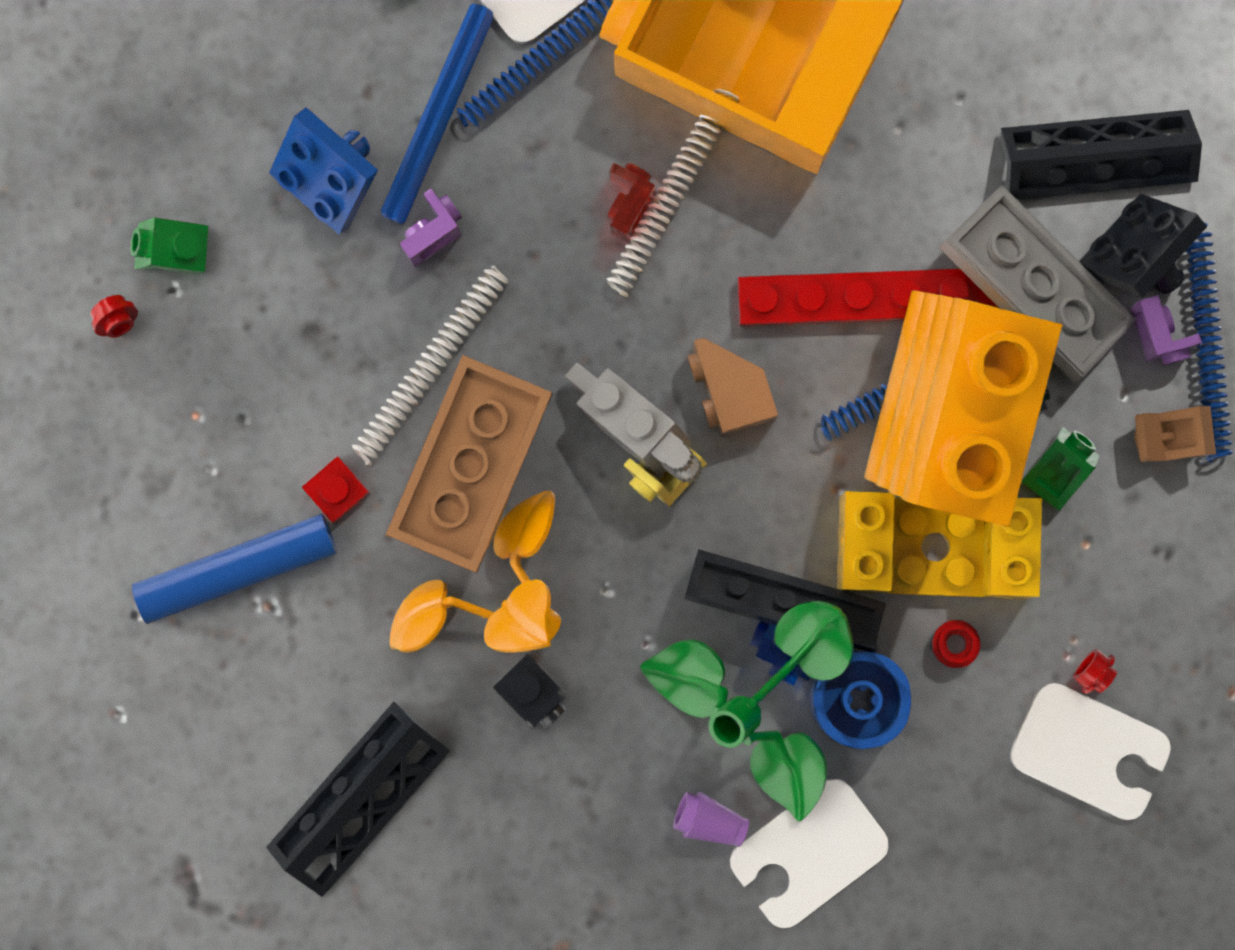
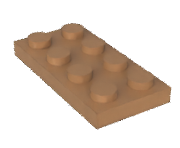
(469, 464)

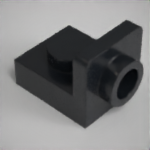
(532, 693)

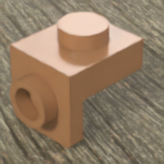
(1175, 434)

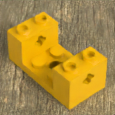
(884, 554)

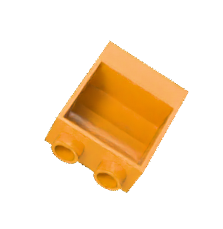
(784, 59)
(962, 406)

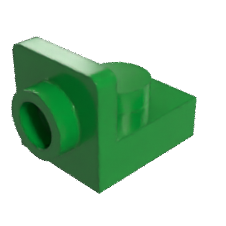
(1062, 467)

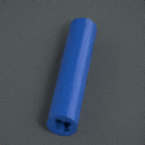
(234, 568)

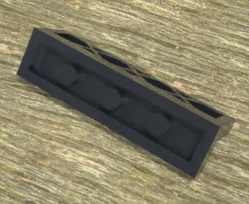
(1103, 160)
(770, 594)
(350, 795)

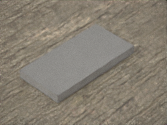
(1037, 276)

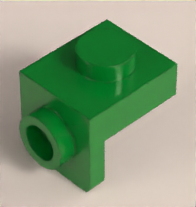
(170, 245)

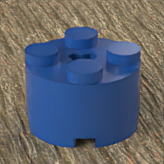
(888, 701)

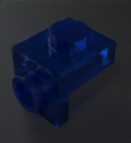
(772, 655)

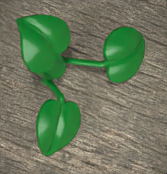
(787, 768)

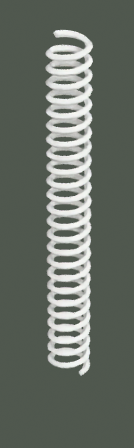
(639, 237)
(428, 365)

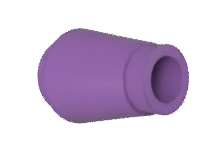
(708, 820)

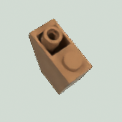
(734, 386)

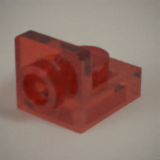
(629, 208)

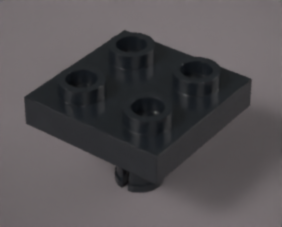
(1144, 246)

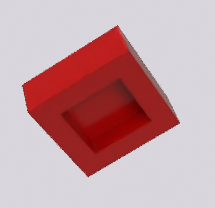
(335, 490)

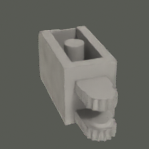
(635, 424)

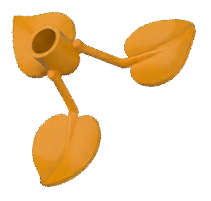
(525, 617)

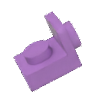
(429, 237)
(1154, 330)

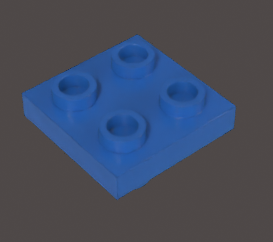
(324, 169)

